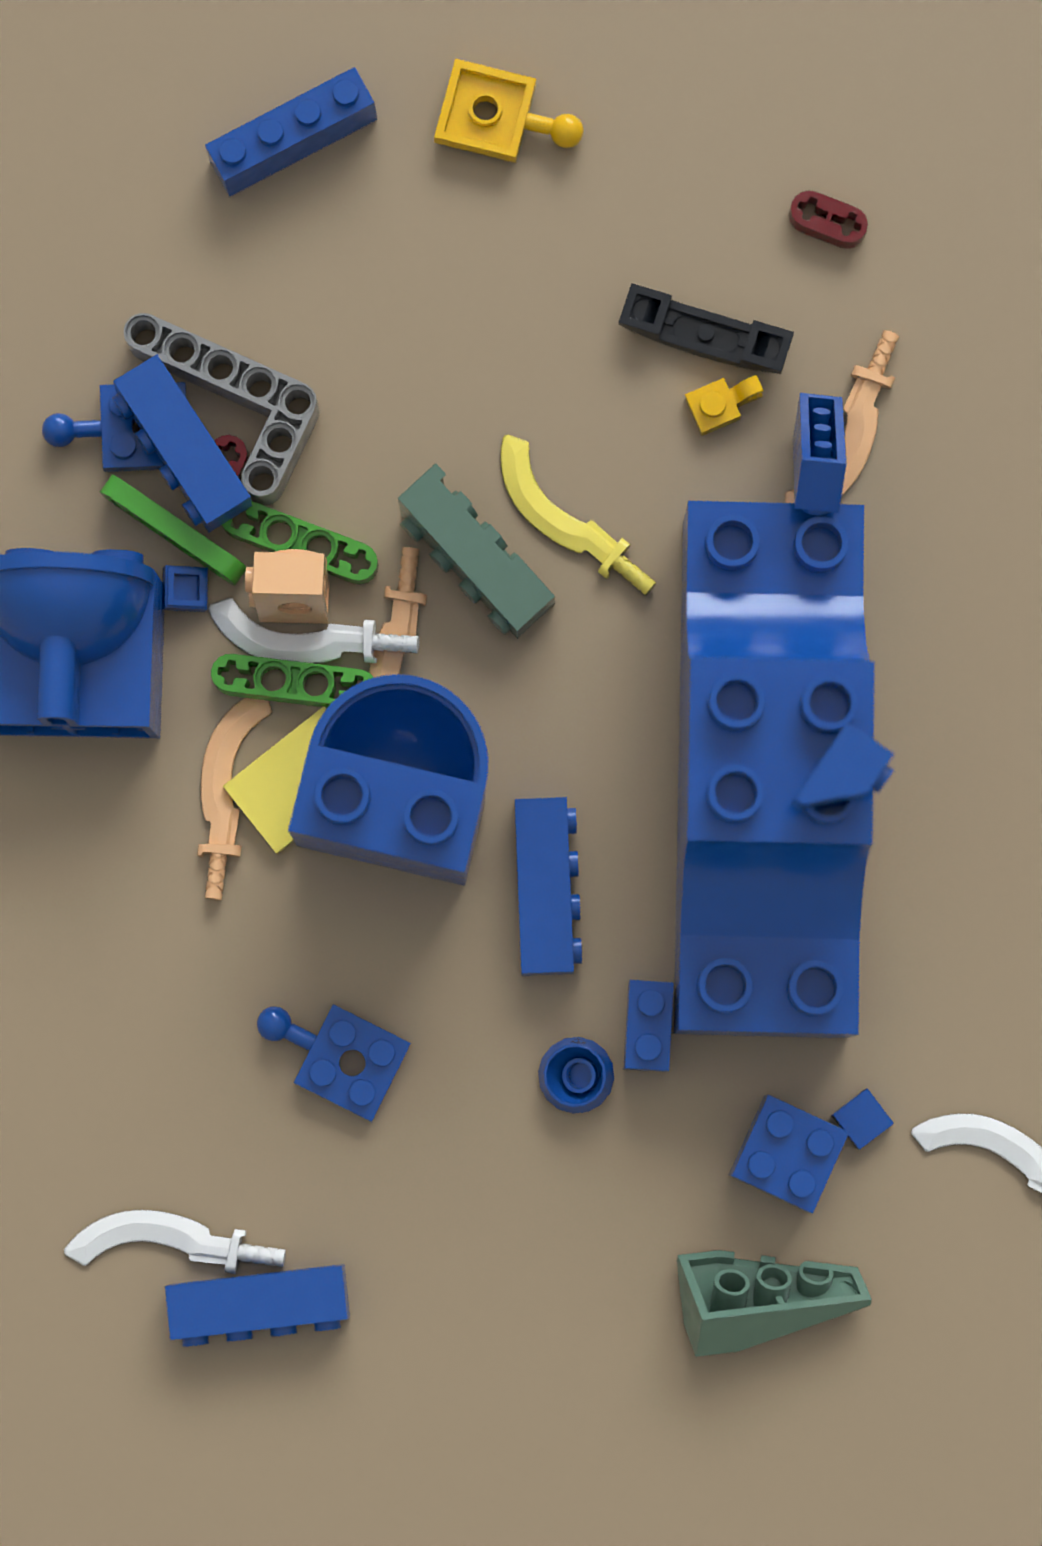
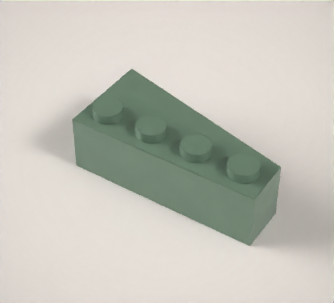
(473, 553)

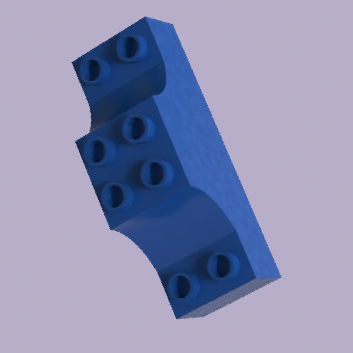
(765, 688)

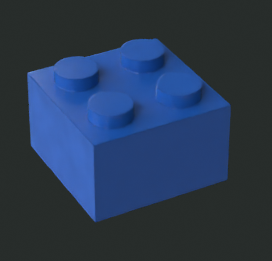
(788, 1153)

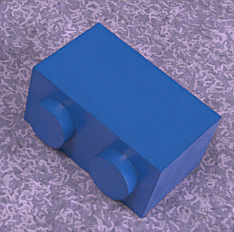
(648, 1025)

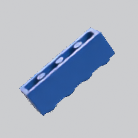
(291, 131)
(181, 443)
(819, 454)
(545, 886)
(256, 1303)

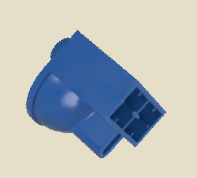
(80, 644)
(395, 779)

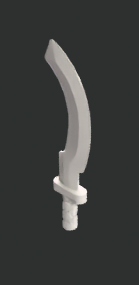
(305, 647)
(987, 1134)
(169, 1231)

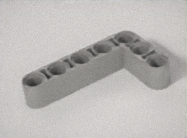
(237, 388)

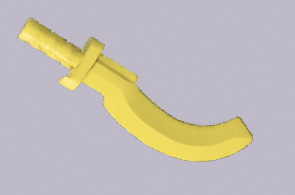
(558, 524)

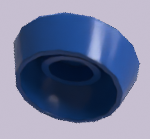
(589, 1074)

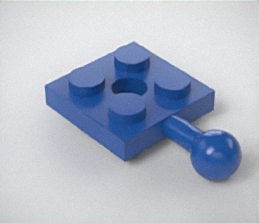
(119, 443)
(321, 1068)

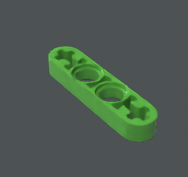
(173, 530)
(300, 537)
(296, 676)

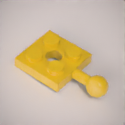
(503, 133)

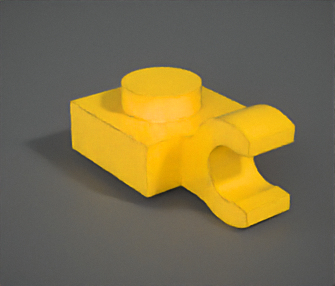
(717, 405)

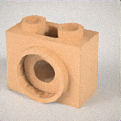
(289, 586)

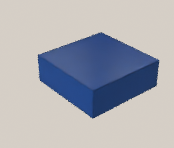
(185, 588)
(862, 1118)

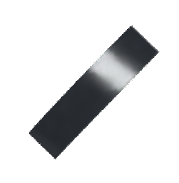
(704, 332)

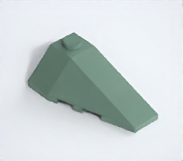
(748, 1302)

